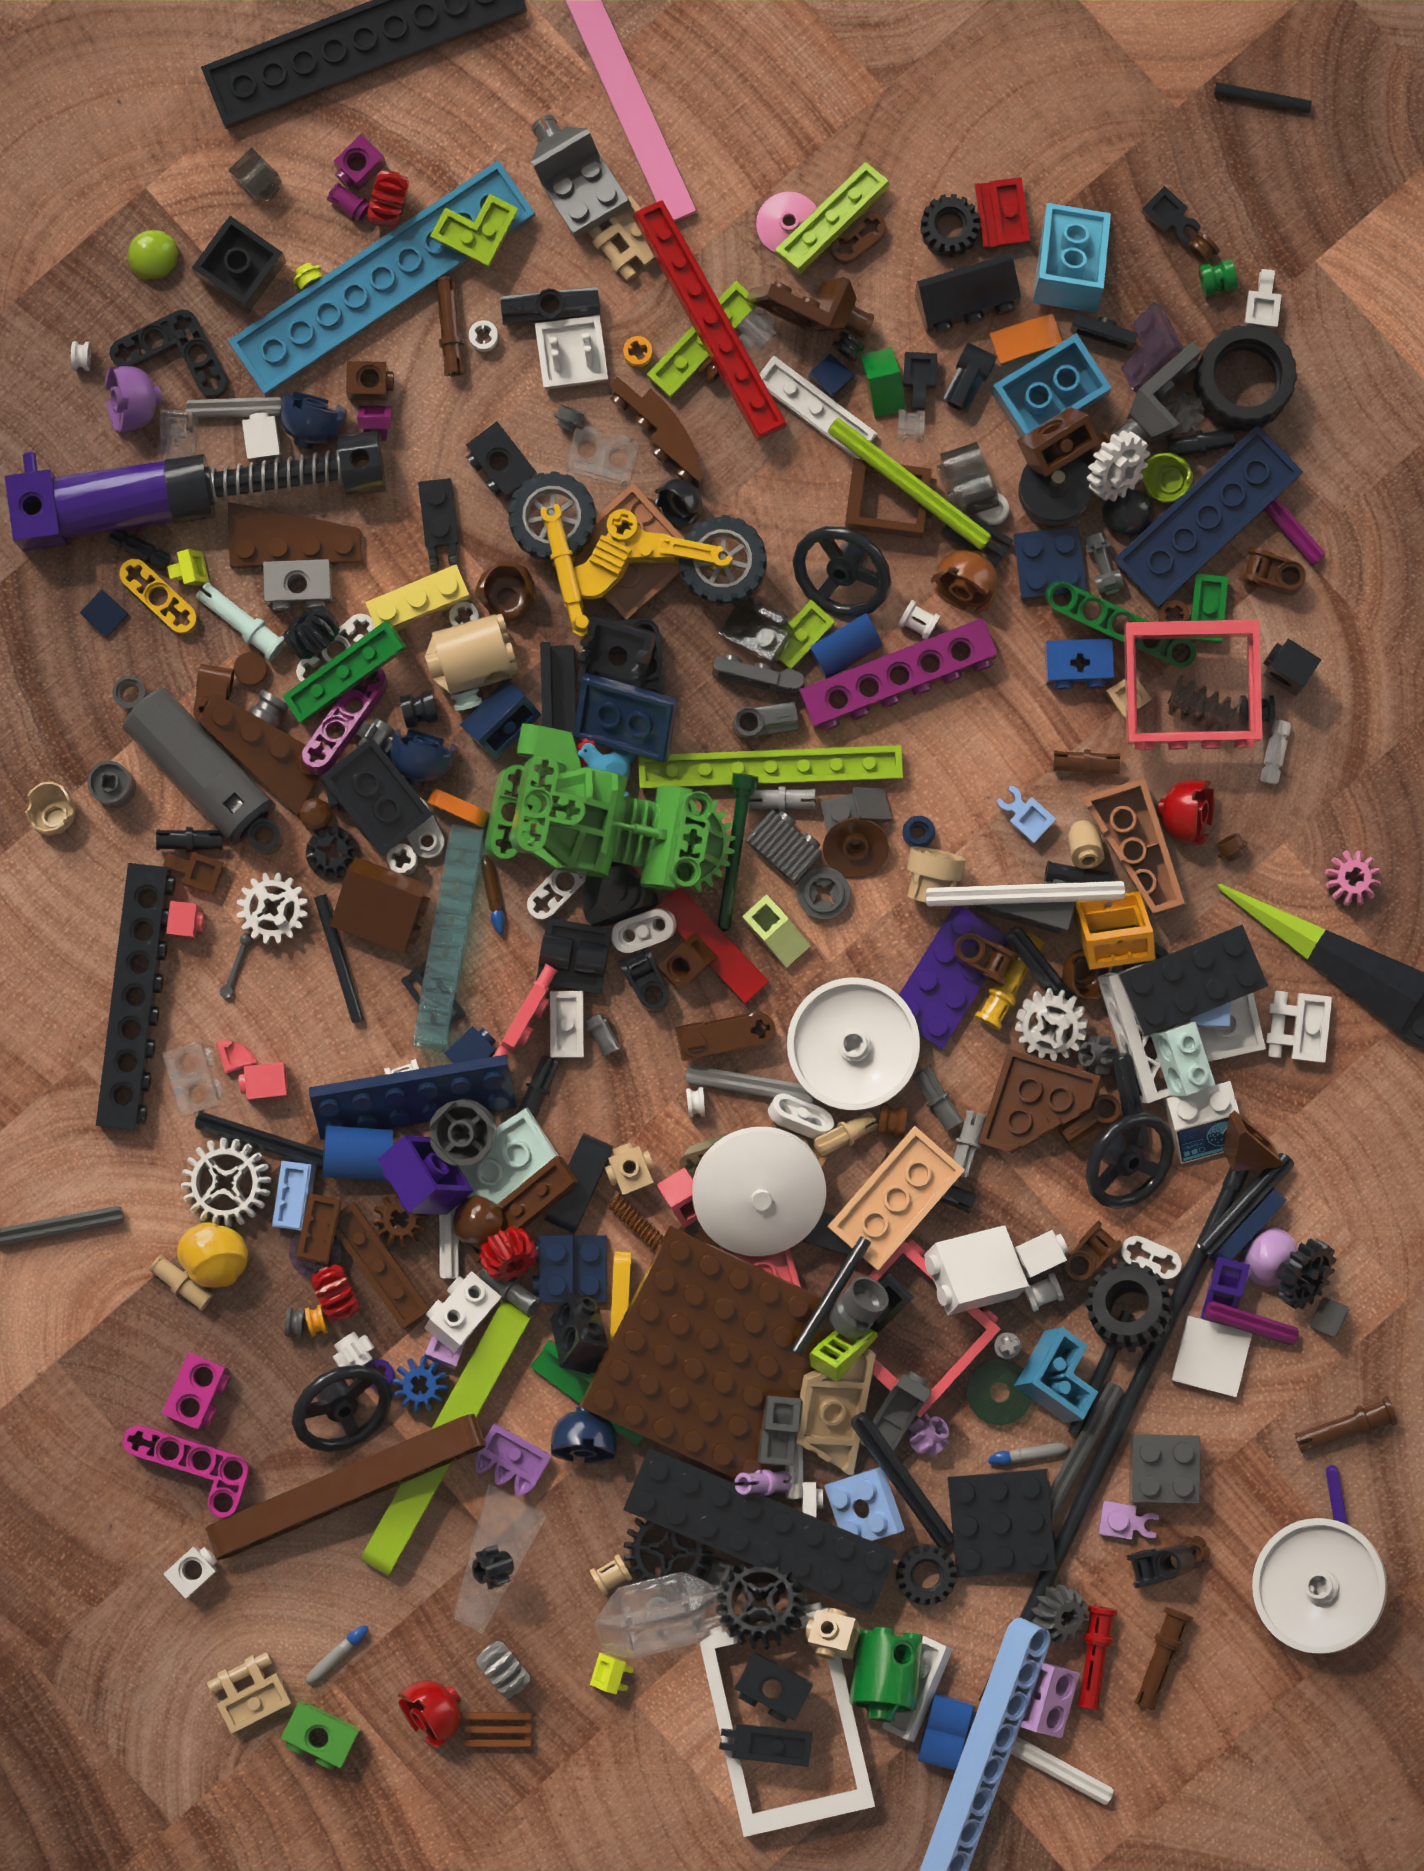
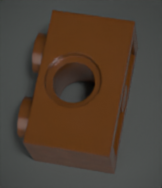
(1058, 441)

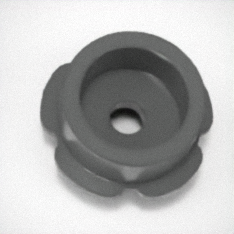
(569, 418)

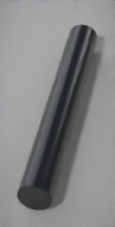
(1262, 97)

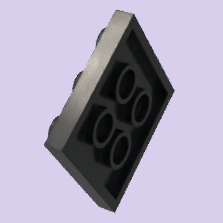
(1002, 1523)

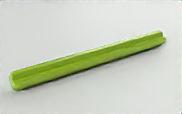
(909, 483)

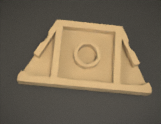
(828, 1412)

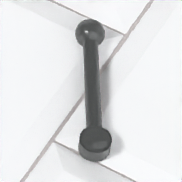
(227, 991)

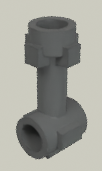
(1109, 580)

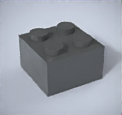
(1164, 1468)

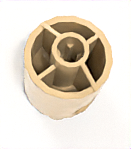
(471, 655)

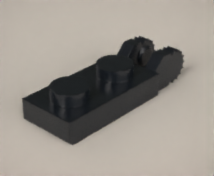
(438, 519)

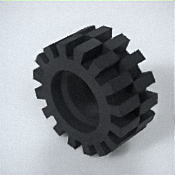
(957, 207)
(941, 1589)

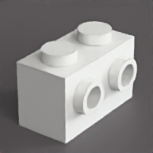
(462, 1311)

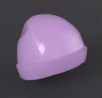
(1266, 1255)

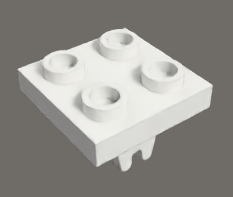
(571, 352)

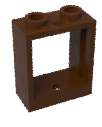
(855, 522)

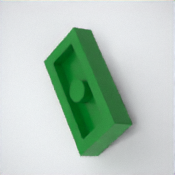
(1209, 601)

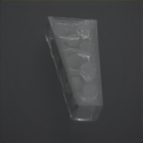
(513, 1528)

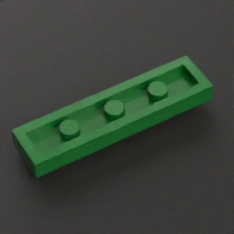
(344, 672)

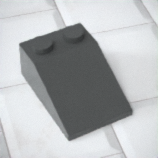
(1046, 916)

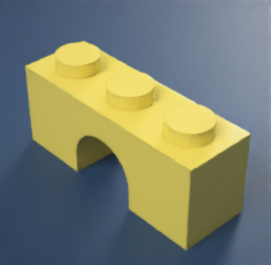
(419, 598)

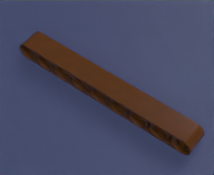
(345, 1487)

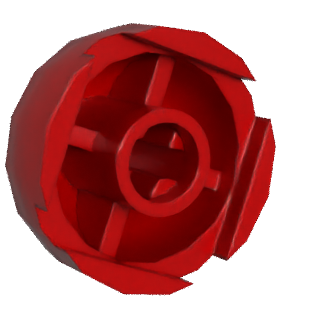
(1187, 810)
(432, 1709)

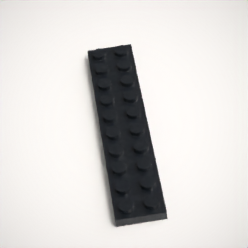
(342, 50)

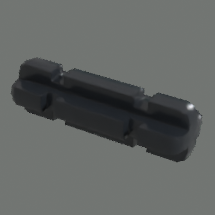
(140, 549)

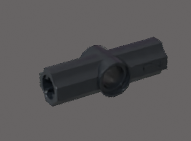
(528, 307)

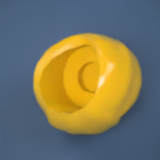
(212, 1255)

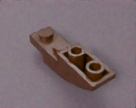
(670, 438)

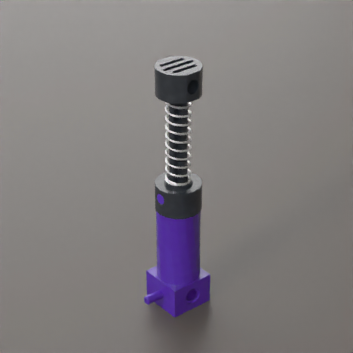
(170, 490)

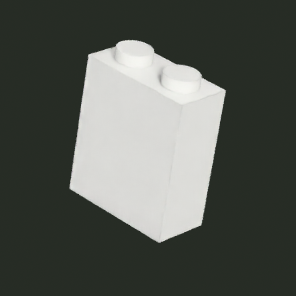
(975, 1270)

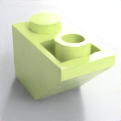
(776, 931)

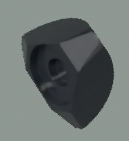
(616, 897)

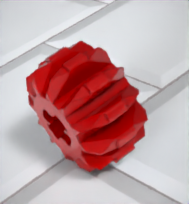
(388, 198)
(508, 1254)
(335, 1293)

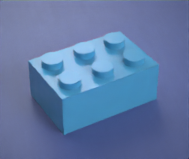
(1050, 385)

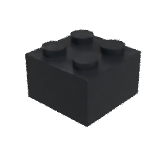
(239, 264)

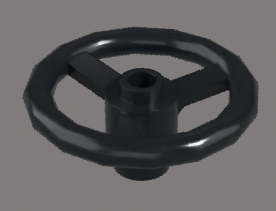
(844, 568)
(1126, 1158)
(339, 1404)

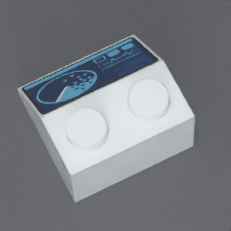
(1200, 1121)

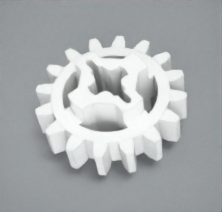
(1118, 465)
(285, 899)
(1047, 1037)

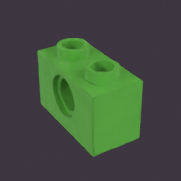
(340, 1735)

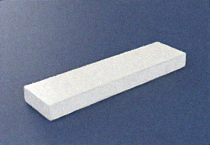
(809, 402)

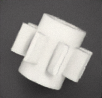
(353, 1350)

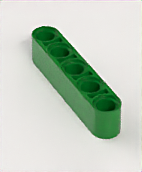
(1104, 620)

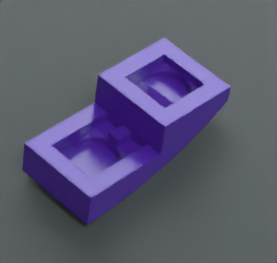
(1226, 1283)

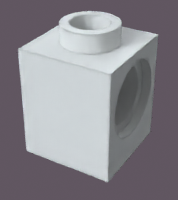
(262, 438)
(178, 1577)

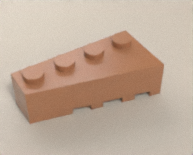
(1134, 832)

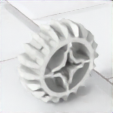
(238, 1173)

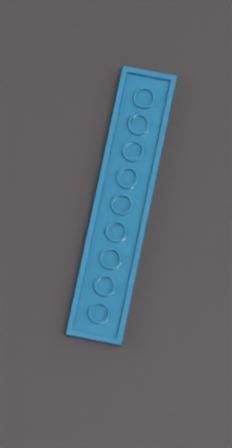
(366, 286)

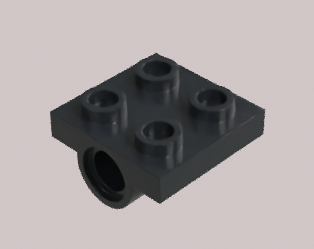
(577, 954)

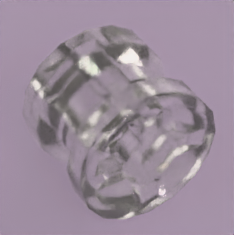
(910, 426)

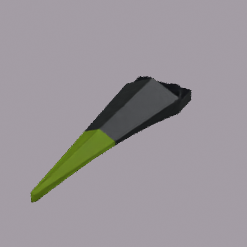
(1375, 980)

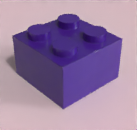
(422, 1178)

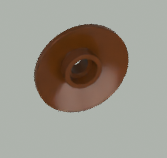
(855, 859)

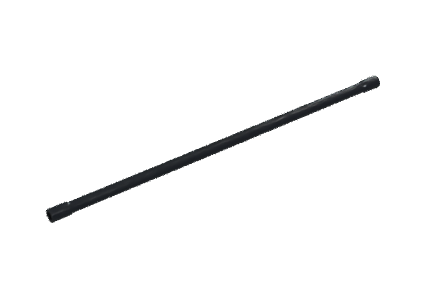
(1231, 1187)

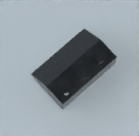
(968, 294)

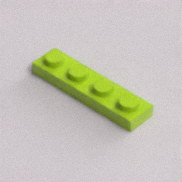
(832, 218)
(689, 352)

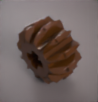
(398, 1230)

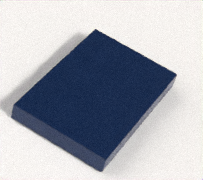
(625, 717)

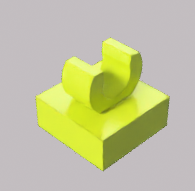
(190, 568)
(608, 1673)

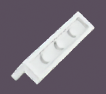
(1128, 1036)

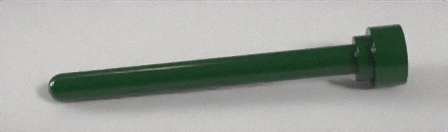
(743, 788)

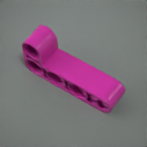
(185, 1462)

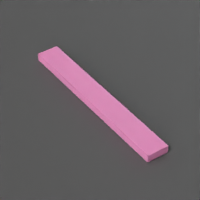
(631, 106)

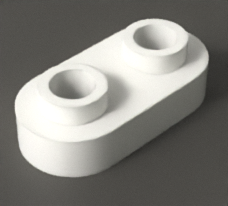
(428, 828)
(645, 930)
(800, 1116)

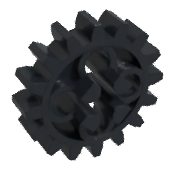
(1306, 1273)

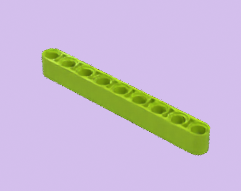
(466, 1398)

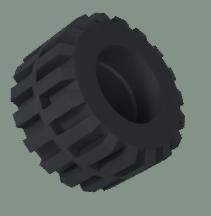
(1125, 1280)

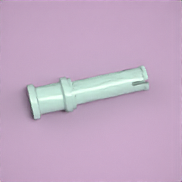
(252, 630)

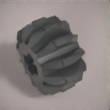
(1060, 1612)

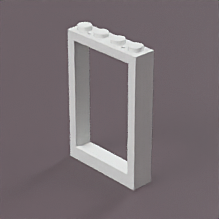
(803, 1811)

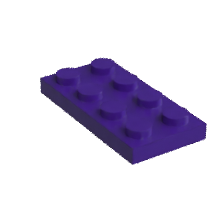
(941, 985)

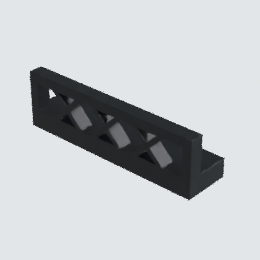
(558, 687)

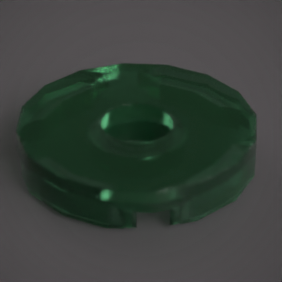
(979, 1392)

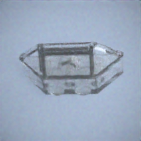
(658, 1616)

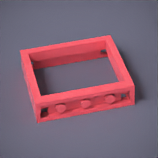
(1194, 629)
(983, 1317)

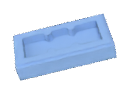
(292, 1195)

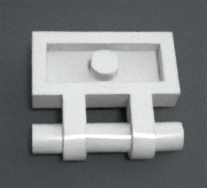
(1310, 1026)

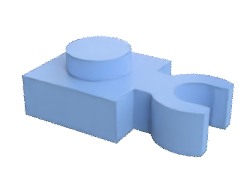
(1029, 818)

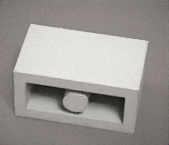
(1041, 1253)

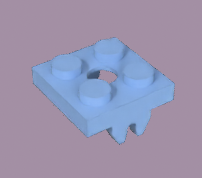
(875, 1490)

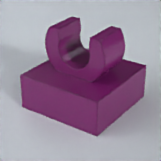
(375, 418)

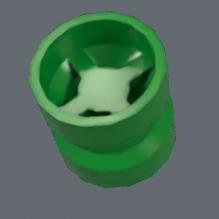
(1218, 278)

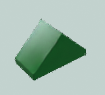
(883, 382)

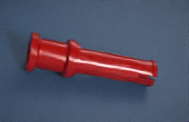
(1098, 1640)

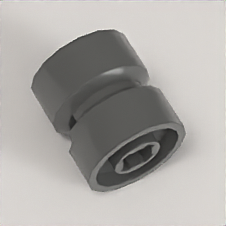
(111, 784)
(858, 1307)

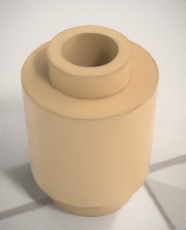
(1085, 844)

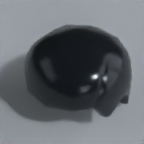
(679, 502)
(1128, 514)

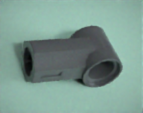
(768, 719)

